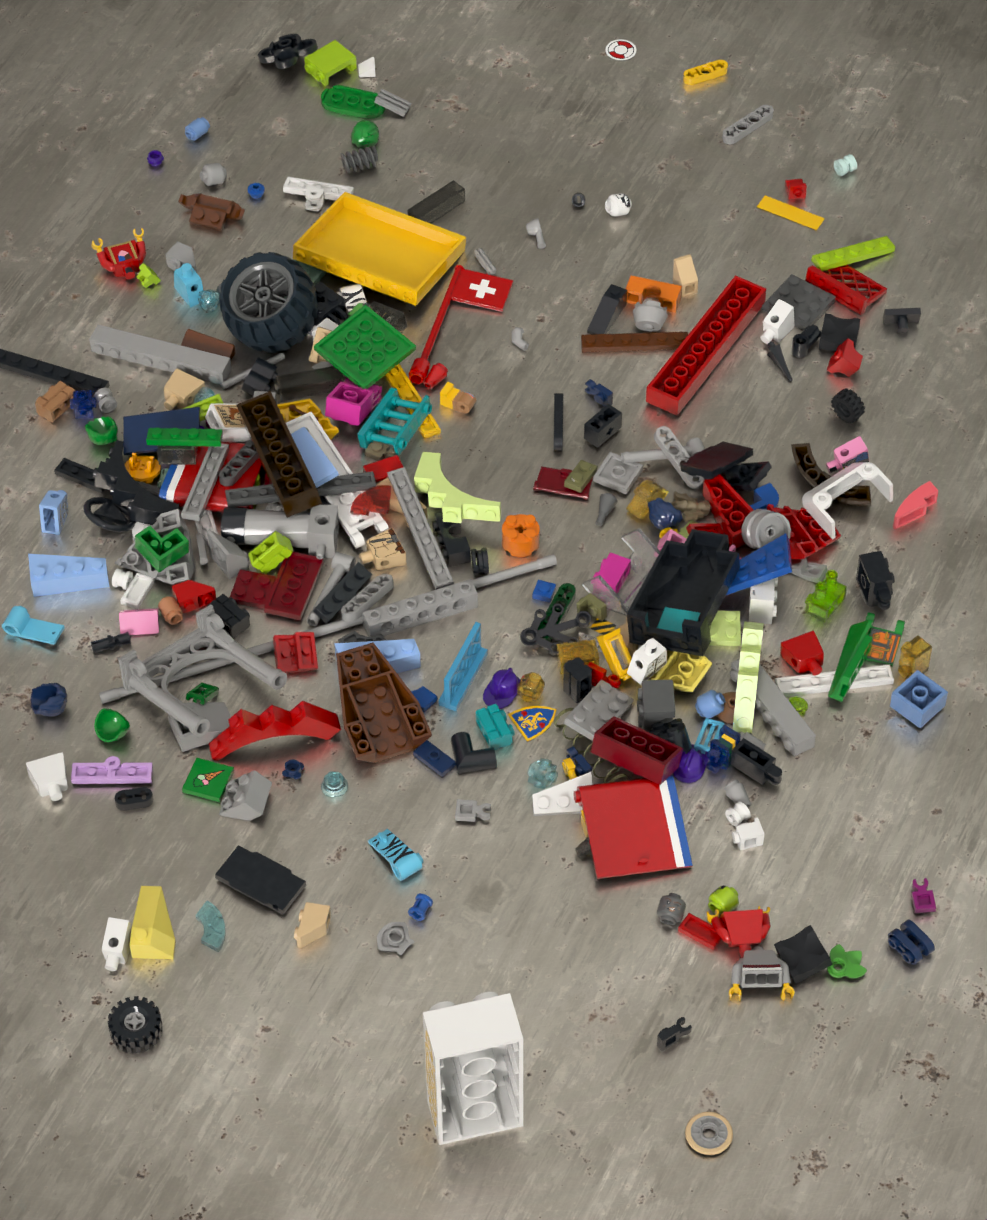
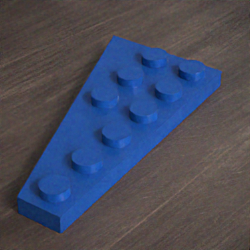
(763, 565)

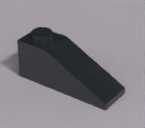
(608, 310)

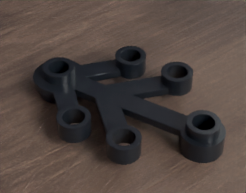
(552, 630)

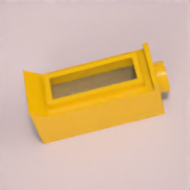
(615, 653)

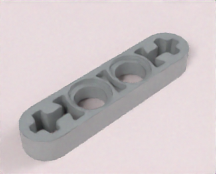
(733, 134)
(675, 459)
(381, 585)

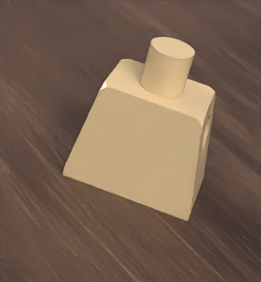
(181, 390)

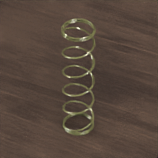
(564, 725)

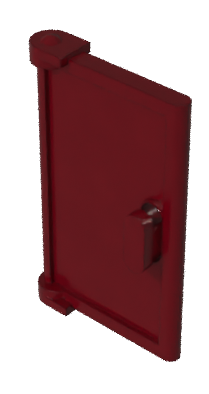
(553, 481)

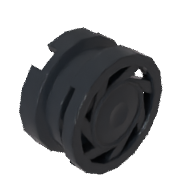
(482, 561)

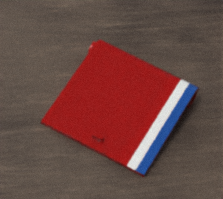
(182, 477)
(634, 827)

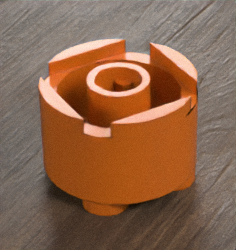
(520, 535)

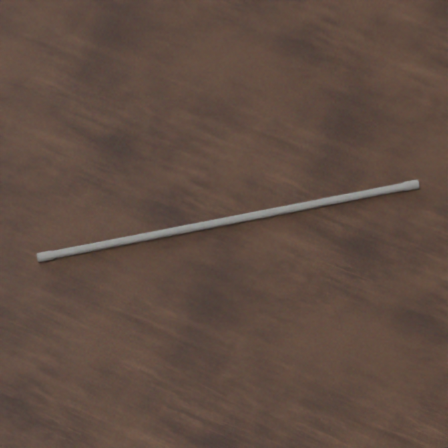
(540, 563)

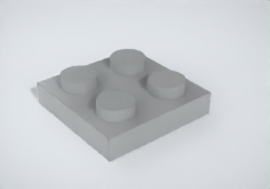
(617, 475)

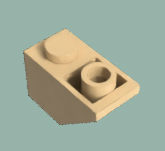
(685, 275)
(313, 923)

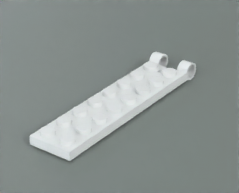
(348, 520)

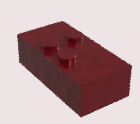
(636, 750)

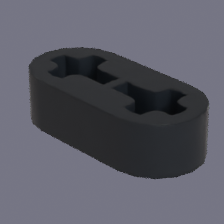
(134, 798)

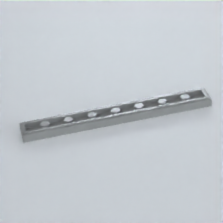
(420, 528)

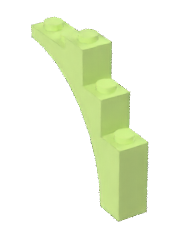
(442, 494)
(747, 677)

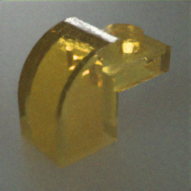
(644, 493)

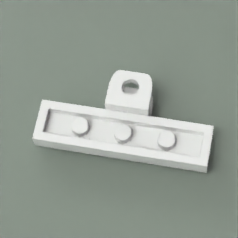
(315, 191)

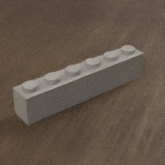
(779, 713)

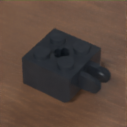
(329, 305)
(875, 579)

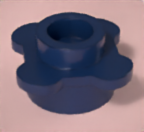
(293, 765)

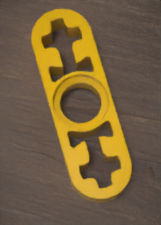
(695, 75)

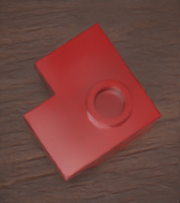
(845, 359)

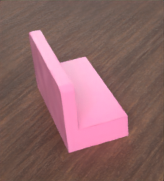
(139, 621)

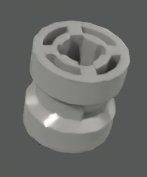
(105, 400)

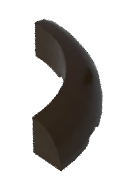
(814, 476)

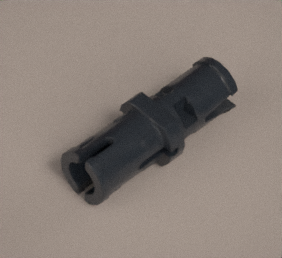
(110, 642)

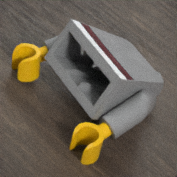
(760, 969)

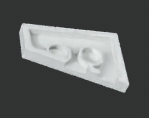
(560, 798)

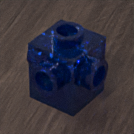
(83, 404)

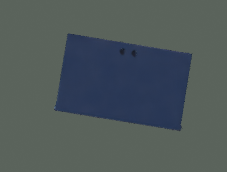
(137, 427)

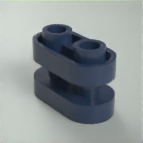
(910, 942)

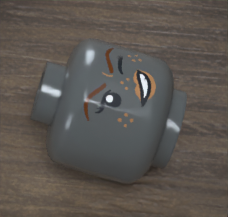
(671, 909)

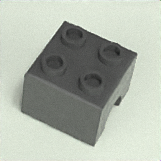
(655, 703)

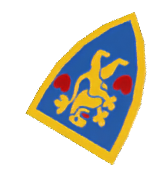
(533, 720)

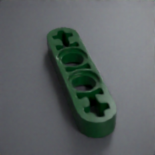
(559, 599)

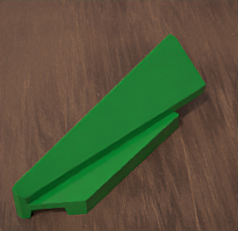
(854, 653)

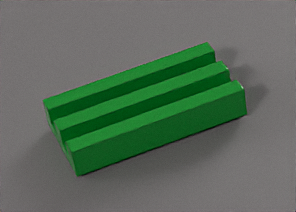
(205, 694)

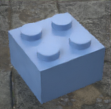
(918, 699)

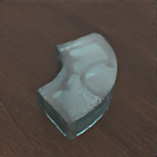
(213, 926)

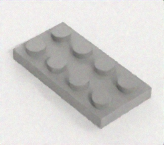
(597, 709)

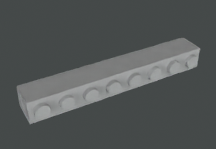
(160, 354)

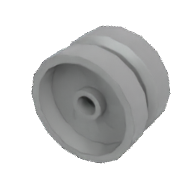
(763, 527)

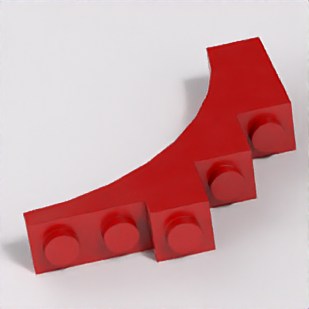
(274, 722)

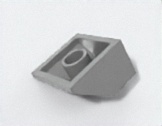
(227, 555)

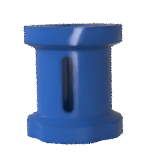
(420, 907)

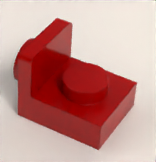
(795, 188)

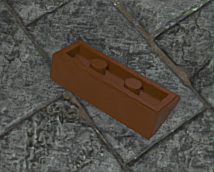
(208, 344)

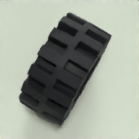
(848, 405)

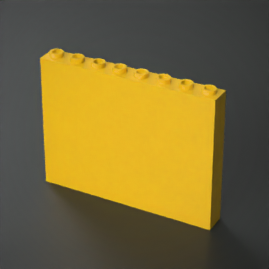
(379, 248)

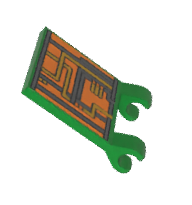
(884, 643)

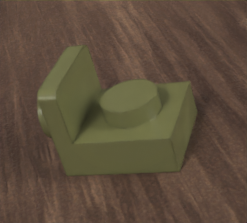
(593, 606)

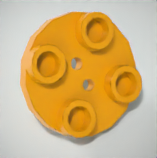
(143, 468)

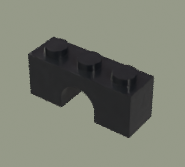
(454, 549)

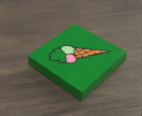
(208, 779)

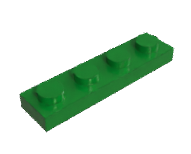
(184, 437)

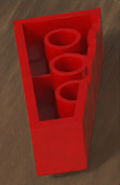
(727, 508)

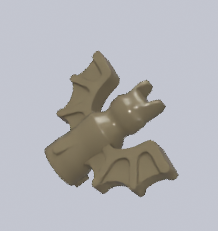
(690, 507)

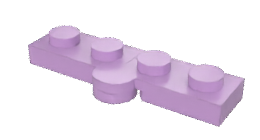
(111, 772)

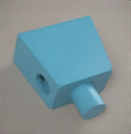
(185, 281)

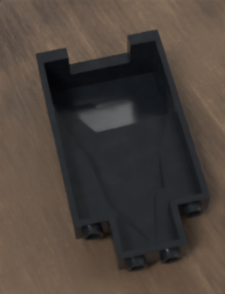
(685, 578)

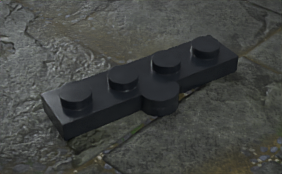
(342, 592)

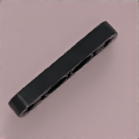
(558, 421)

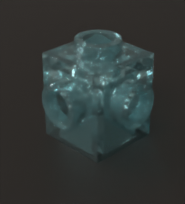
(538, 778)

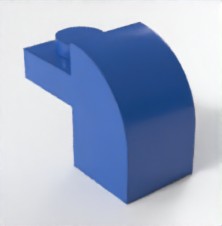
(765, 495)

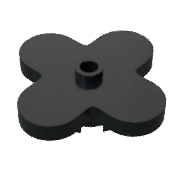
(287, 50)

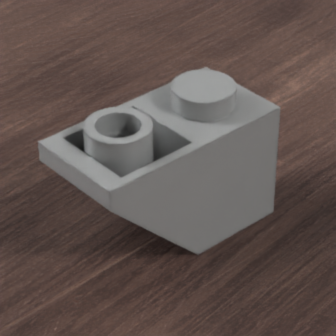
(179, 255)

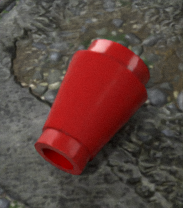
(436, 375)

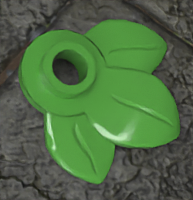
(848, 962)

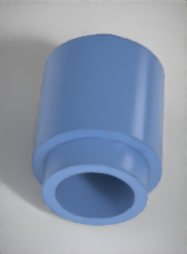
(197, 128)

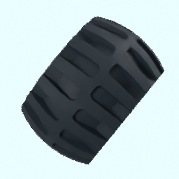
(259, 288)

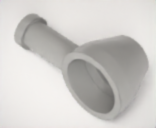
(534, 229)

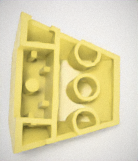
(684, 670)

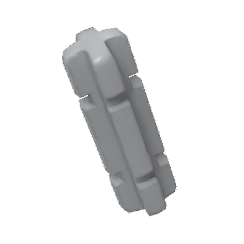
(485, 261)

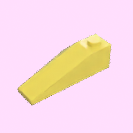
(151, 928)

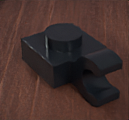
(670, 1036)

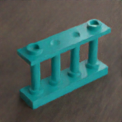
(384, 411)

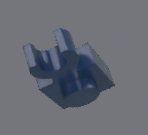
(601, 393)
(581, 764)

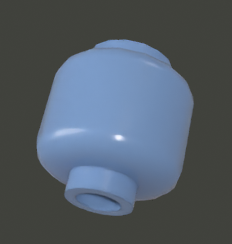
(710, 704)

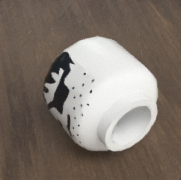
(618, 204)

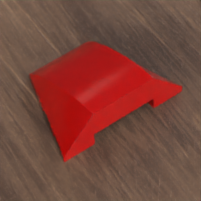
(806, 533)

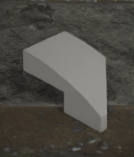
(809, 570)

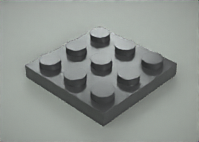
(807, 300)

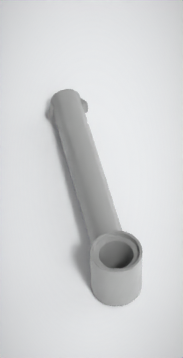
(692, 447)
(341, 564)

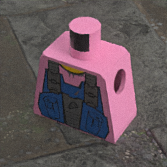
(848, 453)

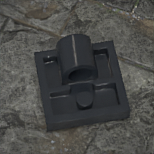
(747, 475)

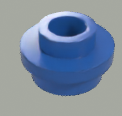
(256, 190)

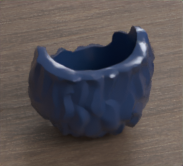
(663, 514)
(49, 699)

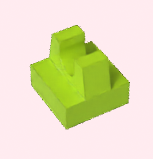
(148, 275)

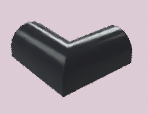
(468, 759)

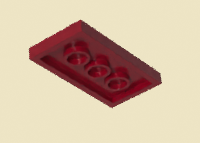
(293, 586)

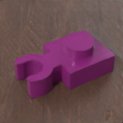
(922, 899)

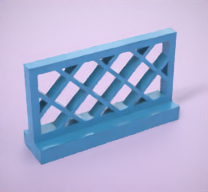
(463, 670)

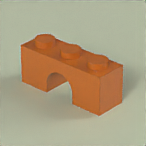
(641, 288)

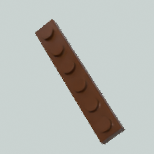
(632, 341)

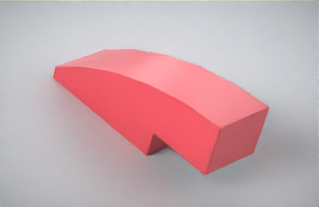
(916, 504)

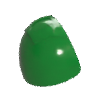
(110, 725)

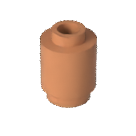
(170, 610)

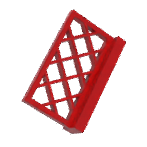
(842, 290)

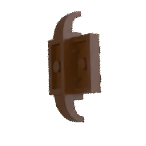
(211, 211)

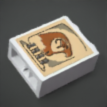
(229, 420)

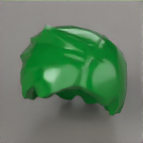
(365, 134)
(102, 430)

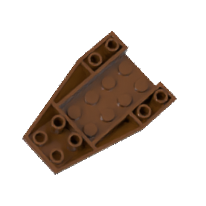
(378, 706)

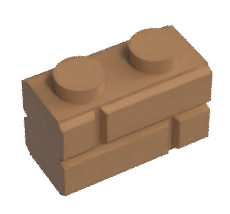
(54, 402)

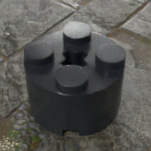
(673, 732)

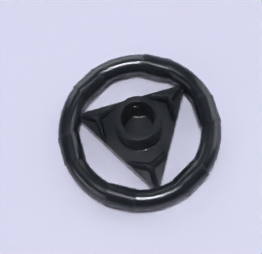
(108, 515)

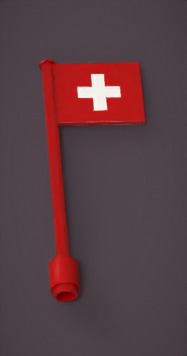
(468, 288)

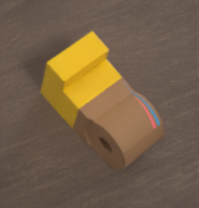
(456, 399)

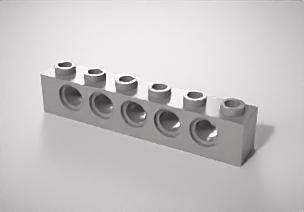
(421, 609)

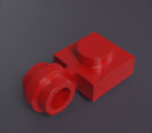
(599, 673)

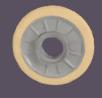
(706, 1145)

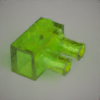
(826, 597)

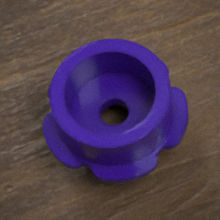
(155, 158)

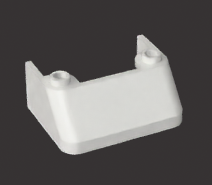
(821, 496)

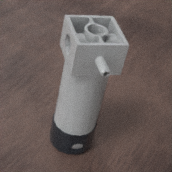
(310, 530)

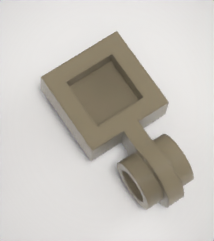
(379, 451)

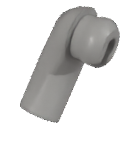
(517, 338)

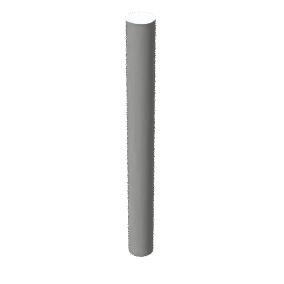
(243, 375)

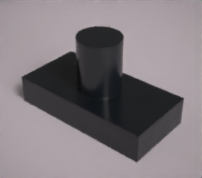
(902, 317)

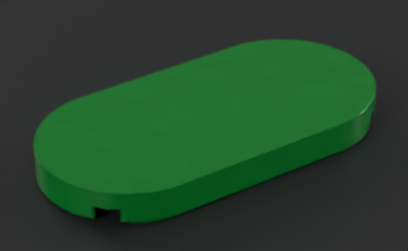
(351, 102)

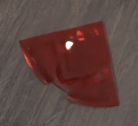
(372, 500)

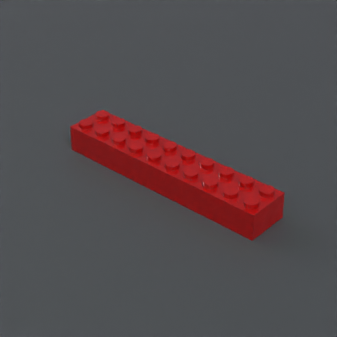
(705, 345)

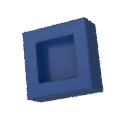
(544, 591)

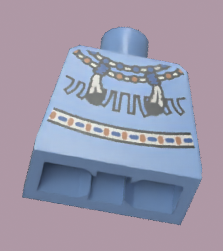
(53, 506)

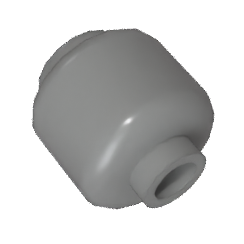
(213, 174)

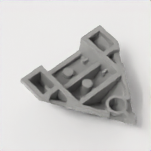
(175, 573)

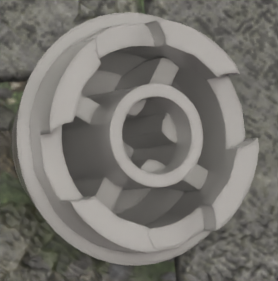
(649, 316)

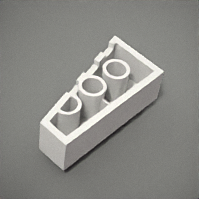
(762, 602)

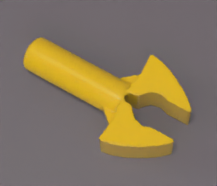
(569, 768)

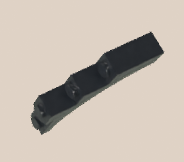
(126, 491)

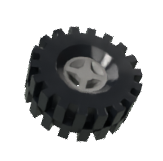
(127, 1017)

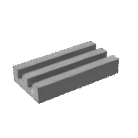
(392, 102)

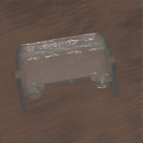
(641, 559)

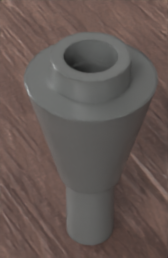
(606, 504)

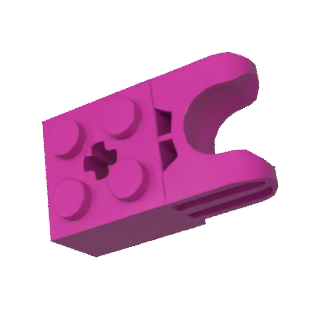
(351, 402)

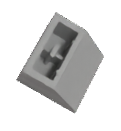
(246, 796)

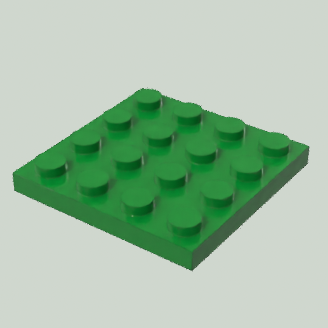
(365, 347)

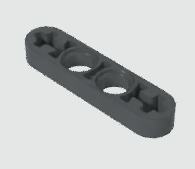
(238, 460)

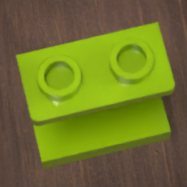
(329, 61)

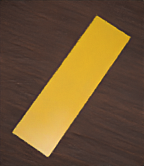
(790, 212)

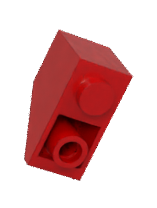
(193, 595)

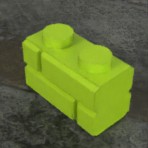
(271, 552)

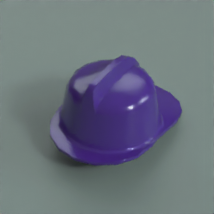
(501, 688)
(691, 766)

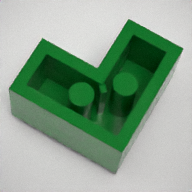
(161, 551)

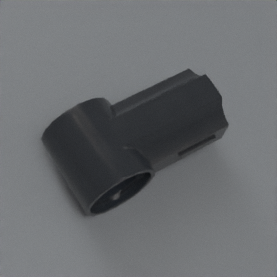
(805, 340)

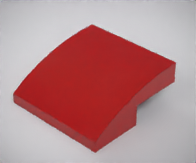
(295, 652)

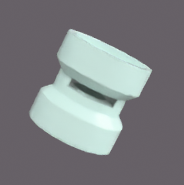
(844, 165)

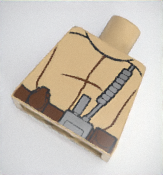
(384, 551)

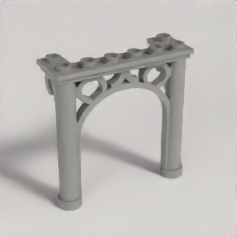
(210, 633)

